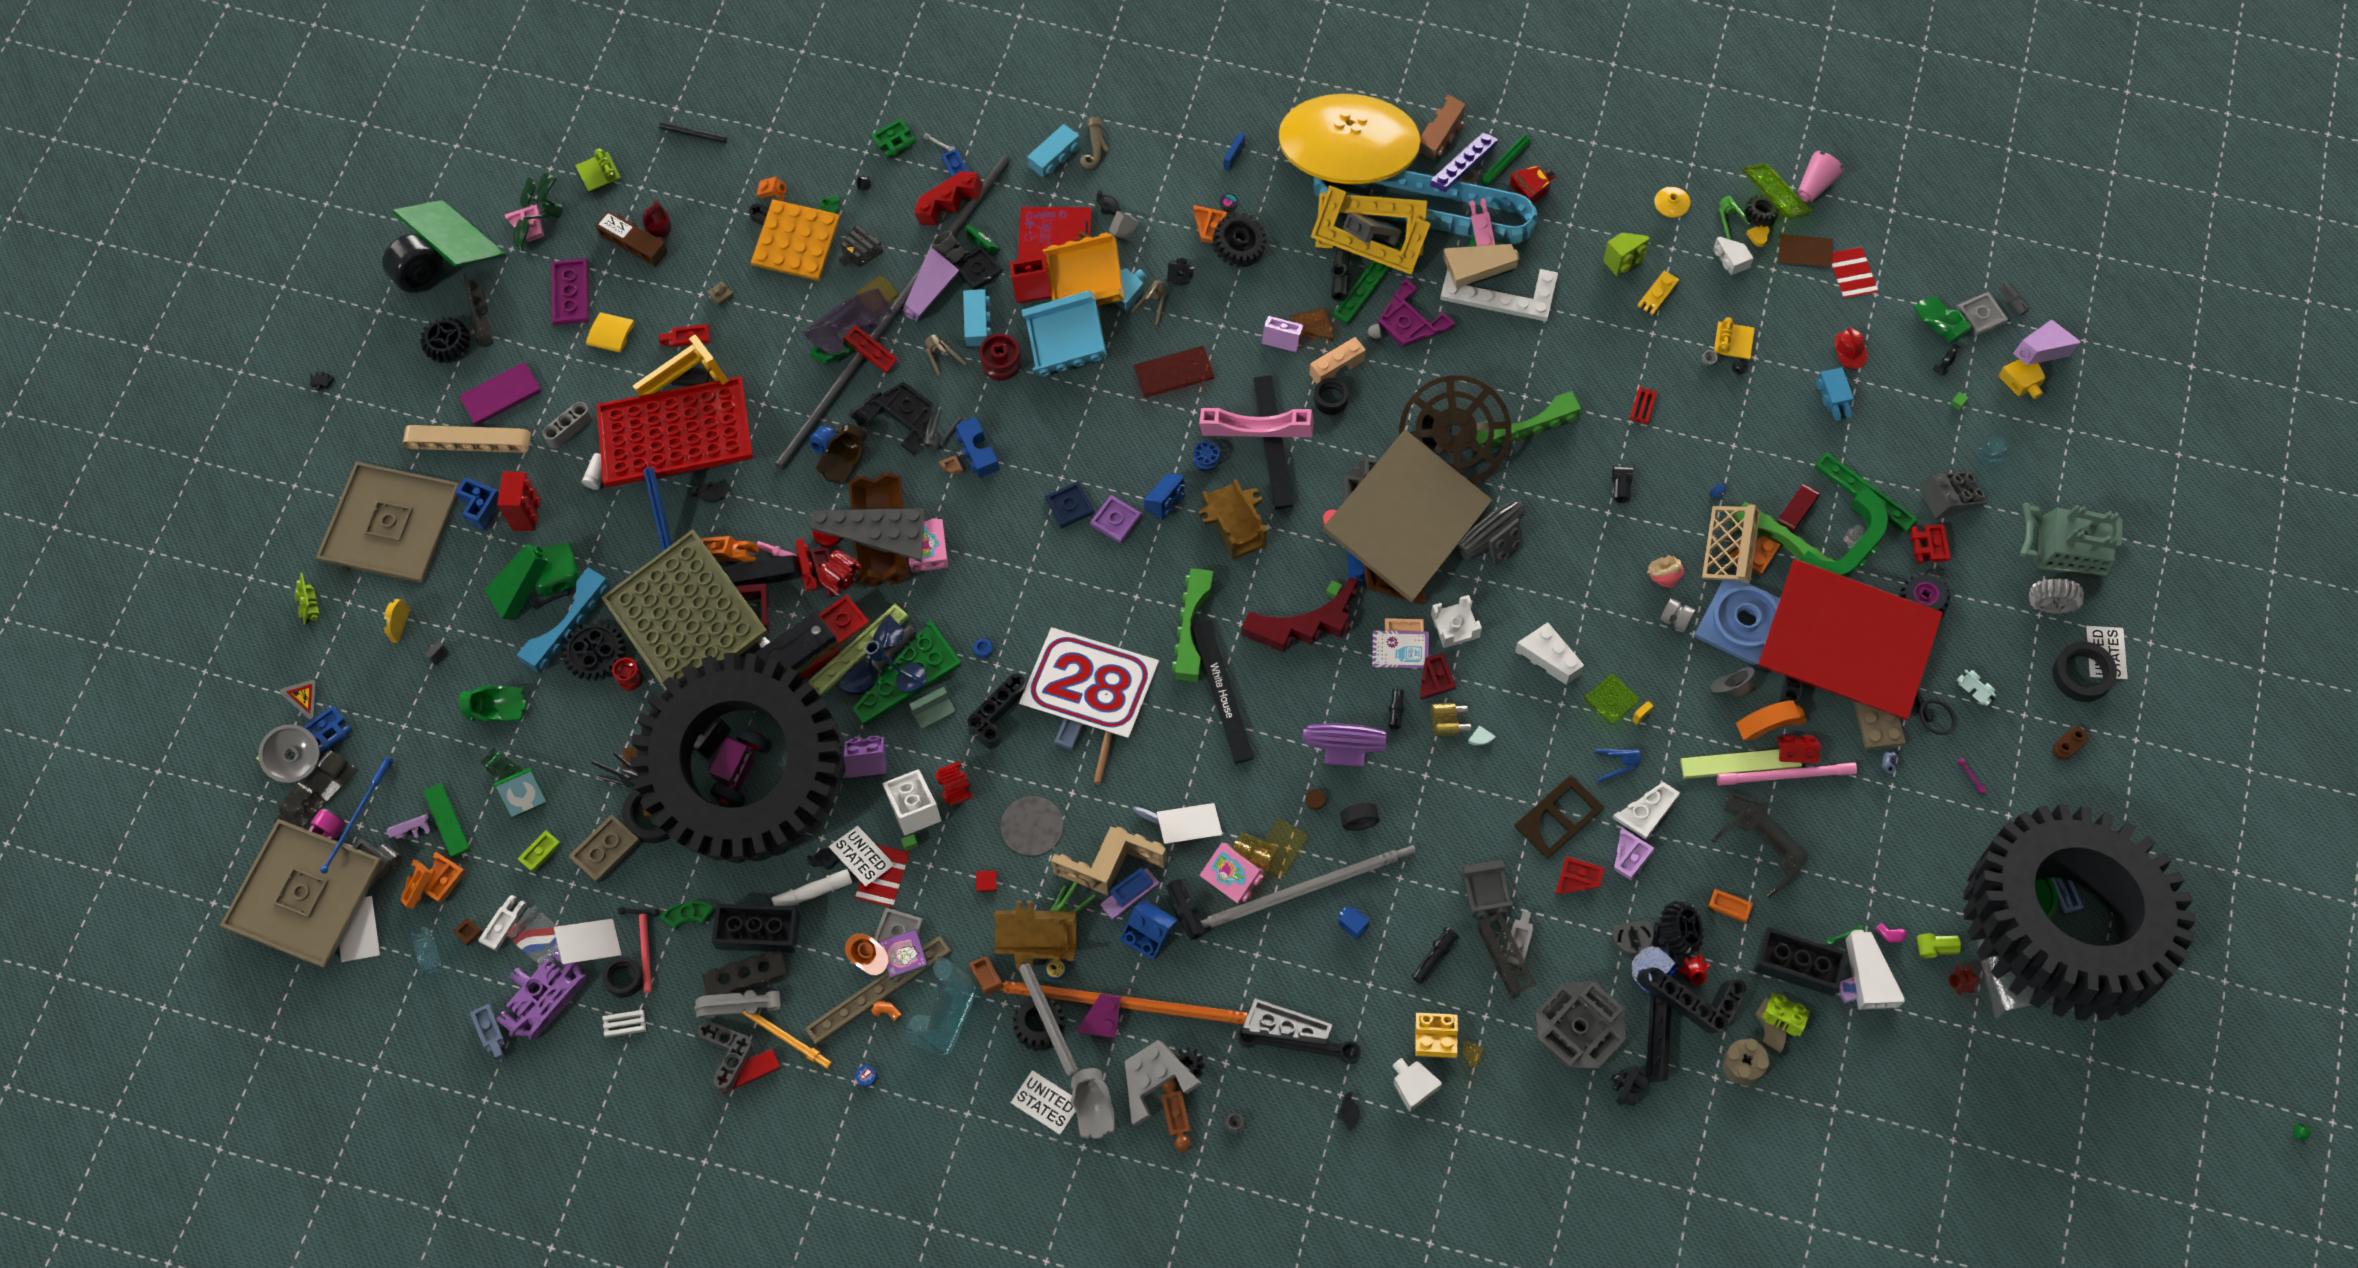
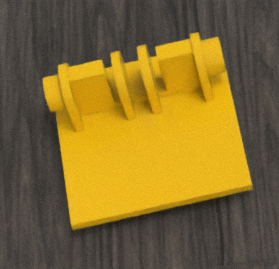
(1733, 339)

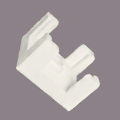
(1456, 622)

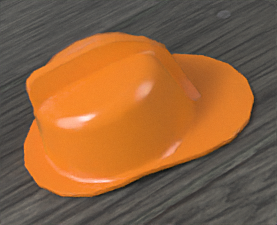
(867, 954)

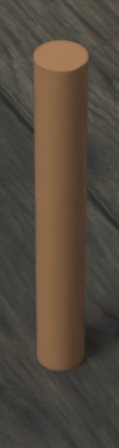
(1102, 758)

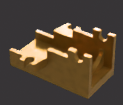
(1235, 518)
(1035, 934)

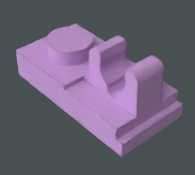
(401, 829)

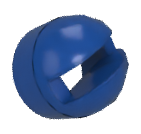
(1717, 489)

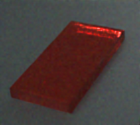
(1173, 371)

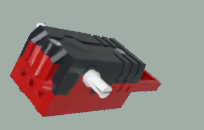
(815, 638)

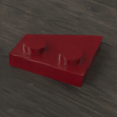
(1436, 677)

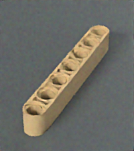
(466, 438)

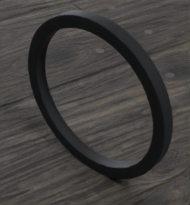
(1929, 727)

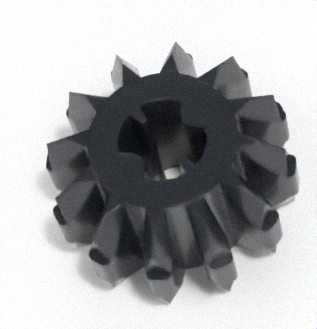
(1195, 1061)

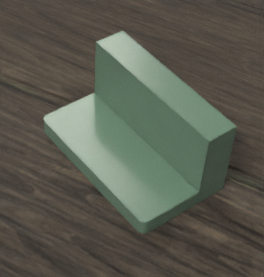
(932, 708)

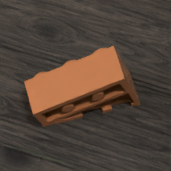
(1443, 129)

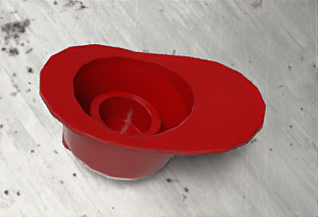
(1851, 348)

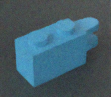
(1835, 392)

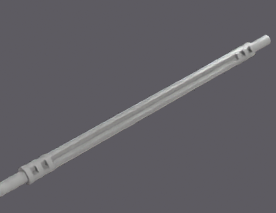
(1306, 887)

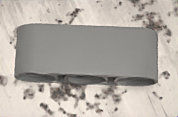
(571, 417)

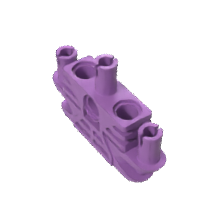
(544, 1006)

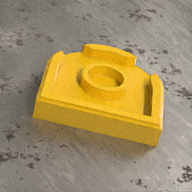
(396, 616)

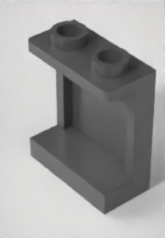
(1366, 226)
(1486, 889)

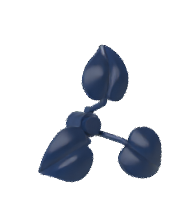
(859, 676)

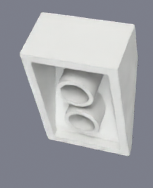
(912, 802)

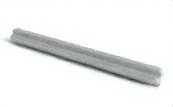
(1048, 1019)

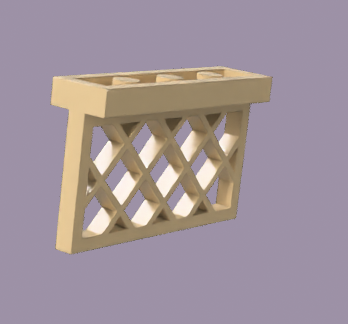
(1747, 546)

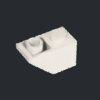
(1733, 254)

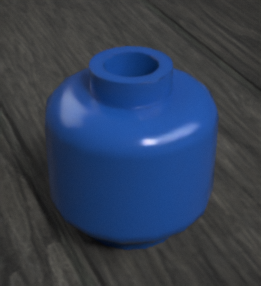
(821, 437)

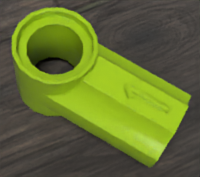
(1932, 946)

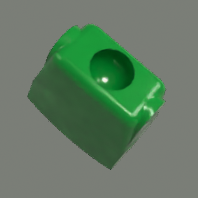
(560, 570)

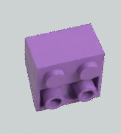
(865, 757)

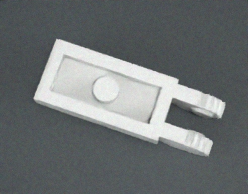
(498, 927)

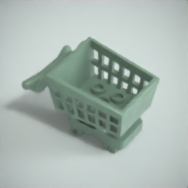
(2060, 535)

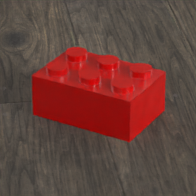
(518, 501)

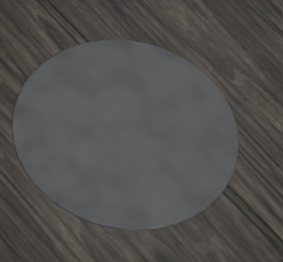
(1031, 825)

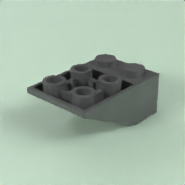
(1952, 493)

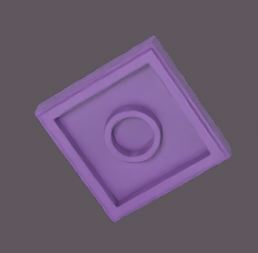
(1115, 519)

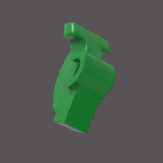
(829, 204)

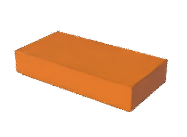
(1730, 905)

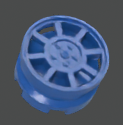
(1206, 456)

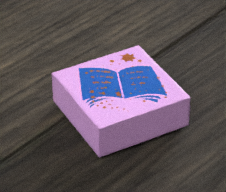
(1848, 990)

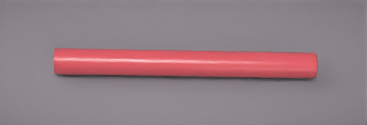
(647, 986)

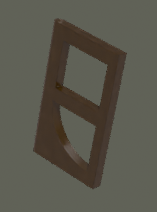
(1529, 823)

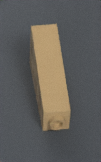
(1479, 262)

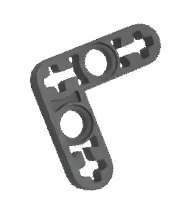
(731, 1046)

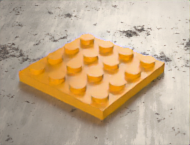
(795, 240)

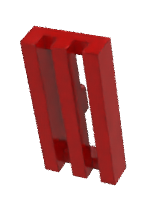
(1647, 392)

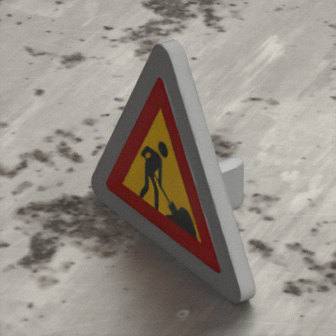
(301, 697)

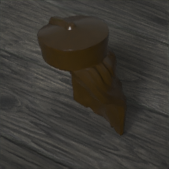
(842, 453)

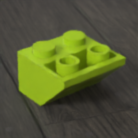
(1625, 251)

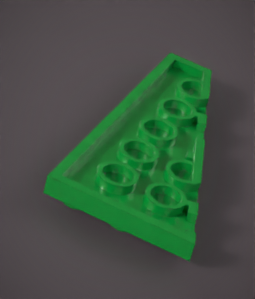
(927, 650)

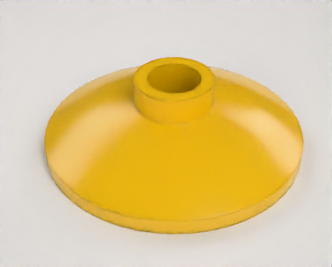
(1670, 207)

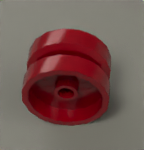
(1000, 357)

